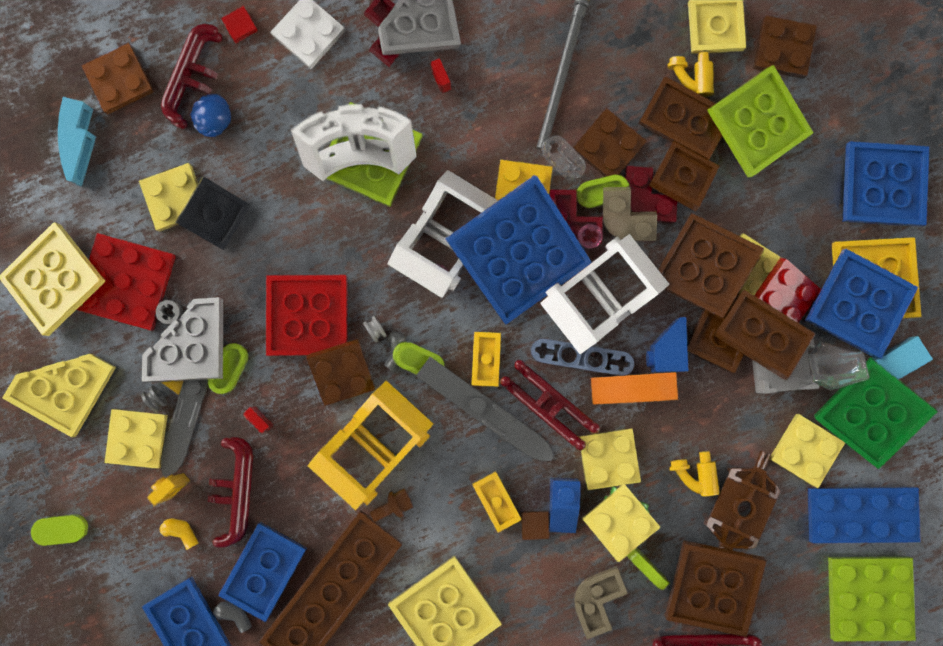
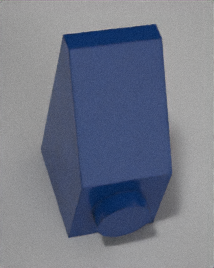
(670, 350)
(564, 505)

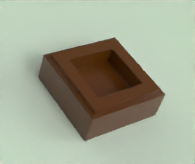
(535, 525)

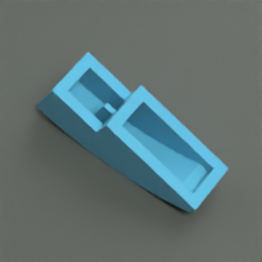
(74, 140)
(905, 357)

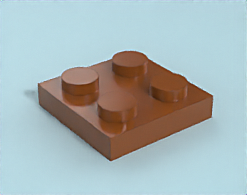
(117, 78)

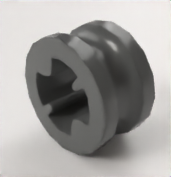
(154, 399)

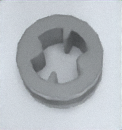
(161, 315)
(375, 329)

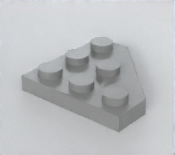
(419, 27)
(189, 346)

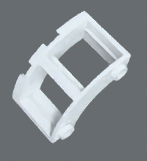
(355, 123)
(417, 266)
(570, 319)

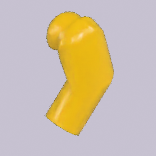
(180, 529)

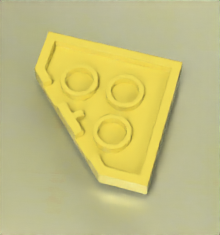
(61, 391)

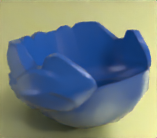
(211, 115)

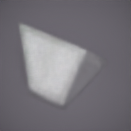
(836, 367)

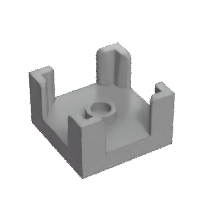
(800, 378)

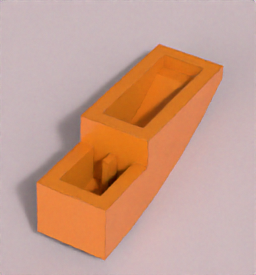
(634, 388)

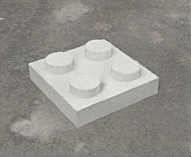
(308, 32)

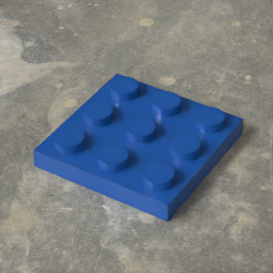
(886, 184)
(861, 303)

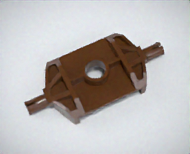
(743, 485)

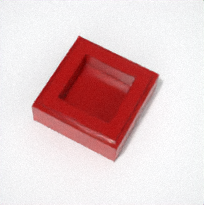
(239, 24)
(440, 75)
(258, 419)

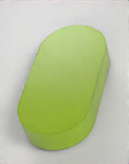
(591, 192)
(413, 357)
(234, 361)
(59, 529)
(648, 569)

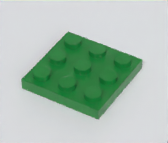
(875, 414)

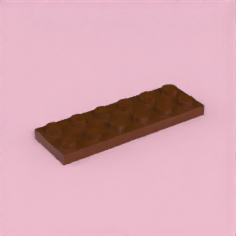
(334, 585)

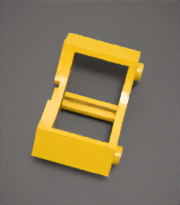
(402, 412)

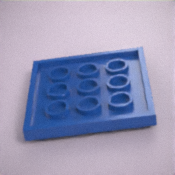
(519, 249)

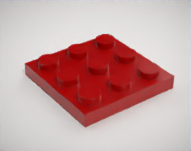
(133, 281)
(305, 313)

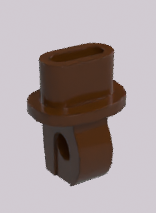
(397, 504)

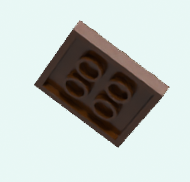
(709, 265)
(715, 588)

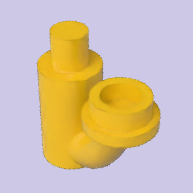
(704, 74)
(707, 475)

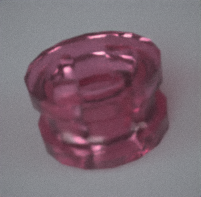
(592, 227)

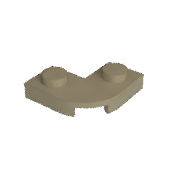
(621, 221)
(590, 599)

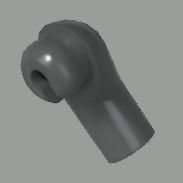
(394, 338)
(229, 611)

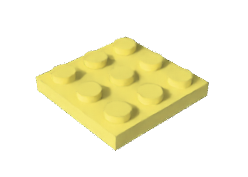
(51, 279)
(445, 609)

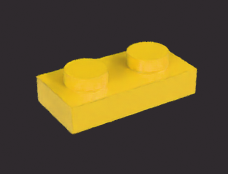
(486, 359)
(167, 488)
(496, 501)

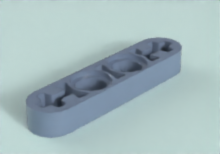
(581, 360)

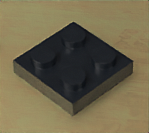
(213, 213)

